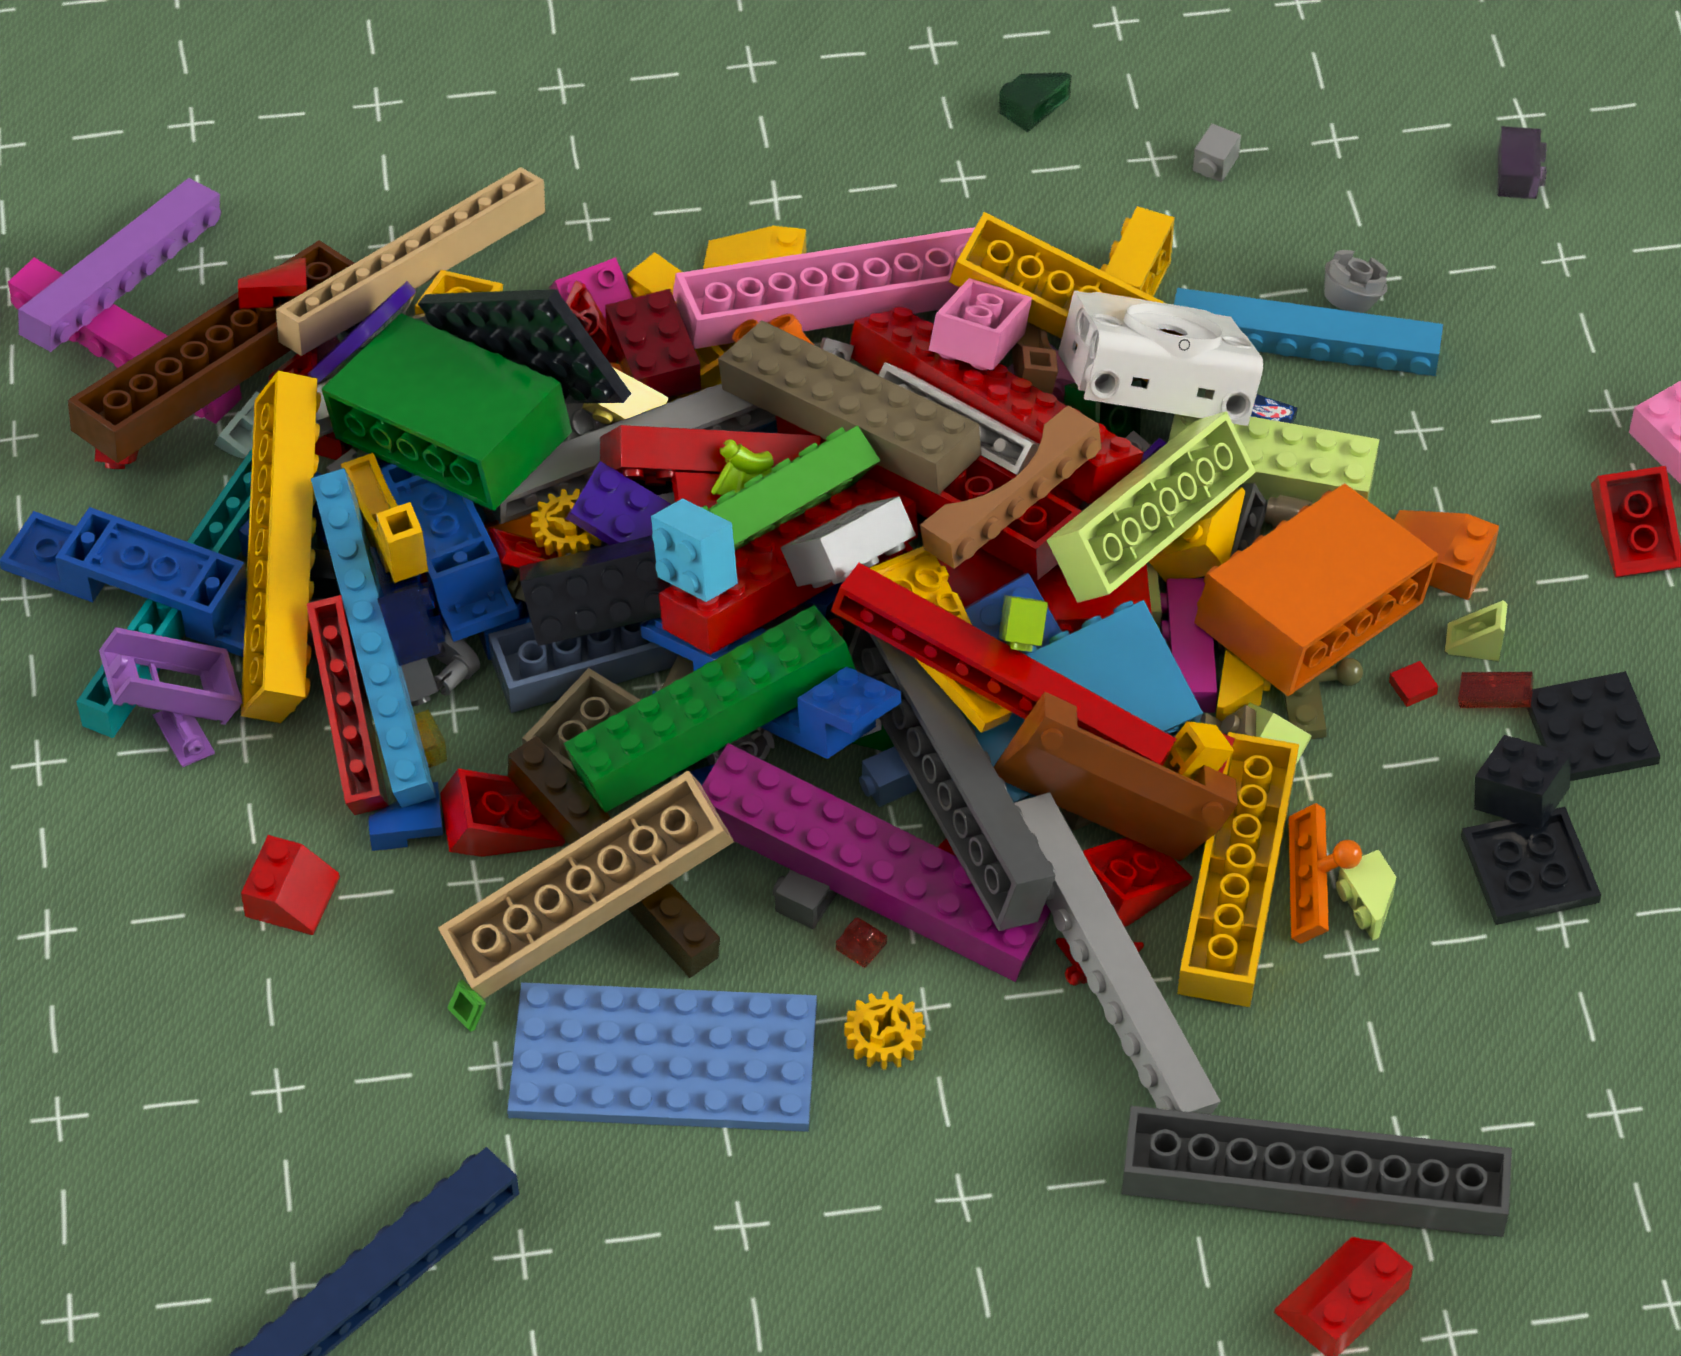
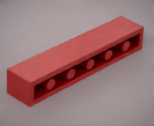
(347, 707)

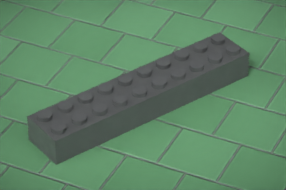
(960, 786)
(1317, 1171)

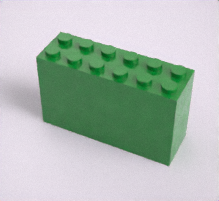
(447, 410)

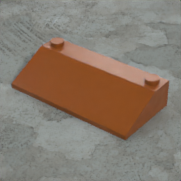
(1114, 783)

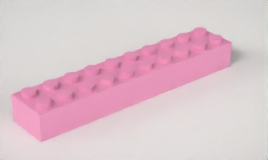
(820, 286)

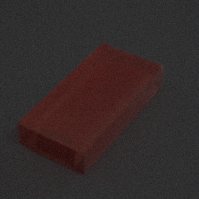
(1495, 689)

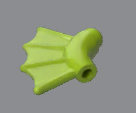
(740, 467)

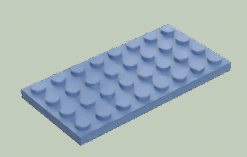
(663, 1057)

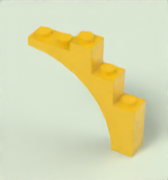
(388, 526)

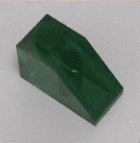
(1033, 97)

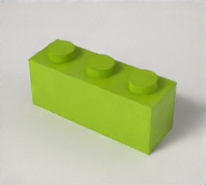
(1022, 622)

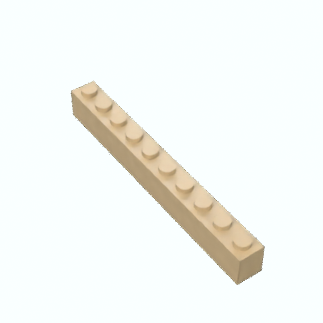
(411, 258)

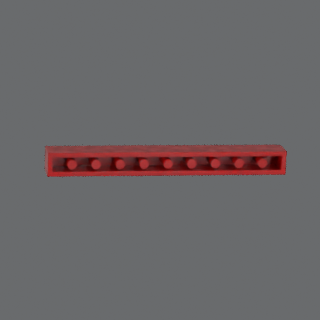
(984, 661)

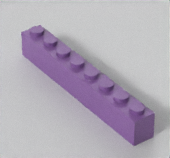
(119, 264)

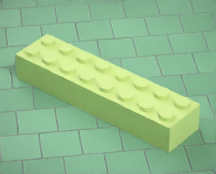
(1151, 507)

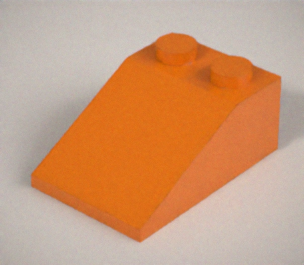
(1462, 545)

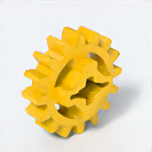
(555, 531)
(886, 1033)

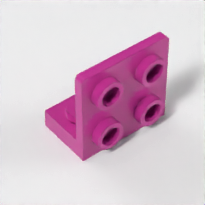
(602, 280)

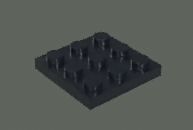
(1596, 724)
(1530, 868)

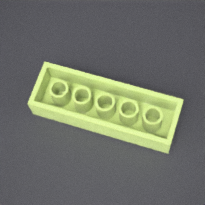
(1301, 458)

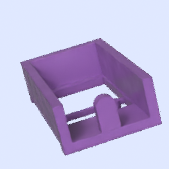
(129, 647)

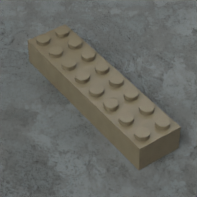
(830, 393)

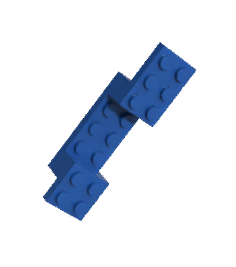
(459, 555)
(138, 560)
(826, 715)

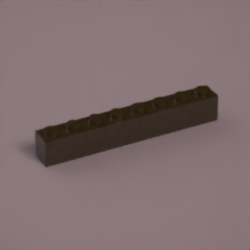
(576, 813)

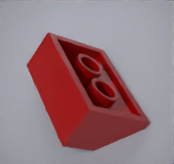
(1346, 1294)

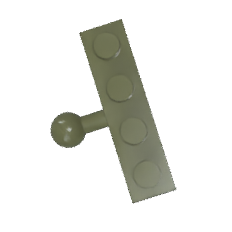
(1306, 706)

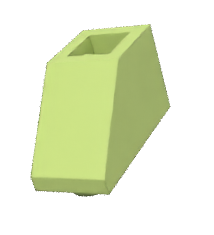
(1368, 891)

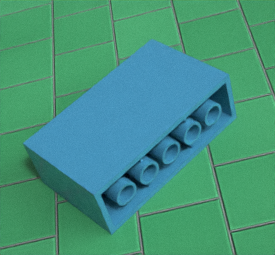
(1118, 660)

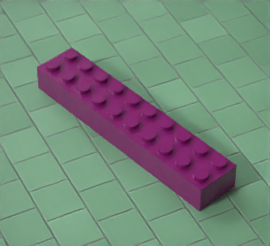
(863, 860)

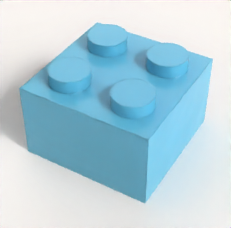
(694, 550)

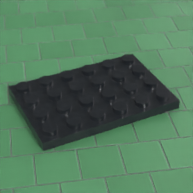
(532, 331)

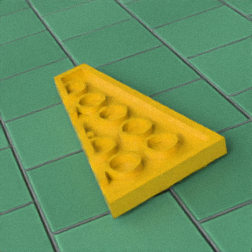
(925, 577)

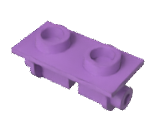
(184, 737)

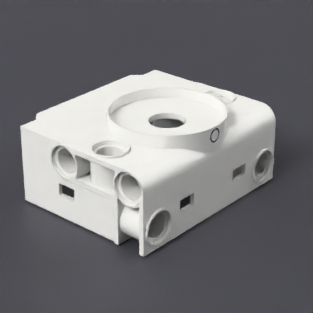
(1124, 340)

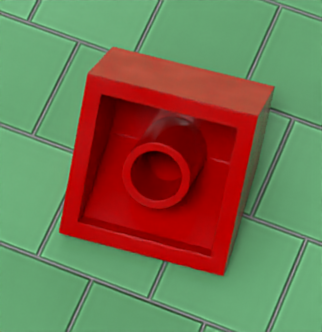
(288, 886)

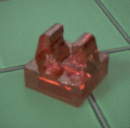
(861, 942)

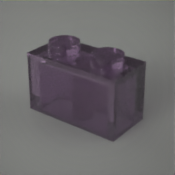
(1520, 162)

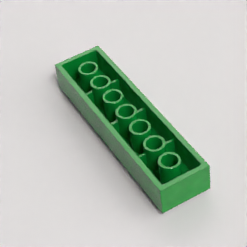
(707, 709)

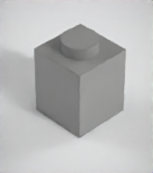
(1216, 152)

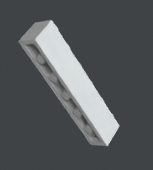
(997, 440)

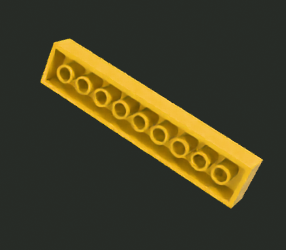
(280, 548)

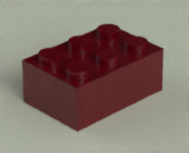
(654, 343)

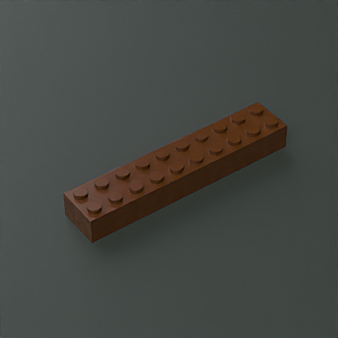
(188, 368)

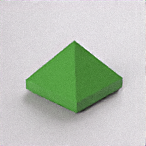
(466, 1005)

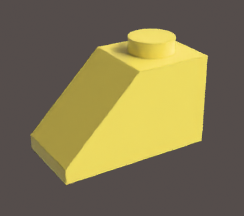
(641, 400)

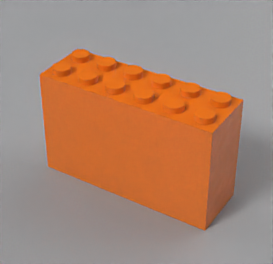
(1315, 588)

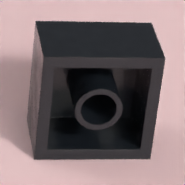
(1522, 781)

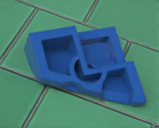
(394, 825)

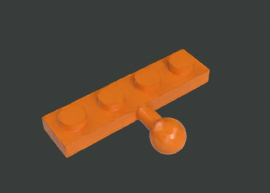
(1309, 871)

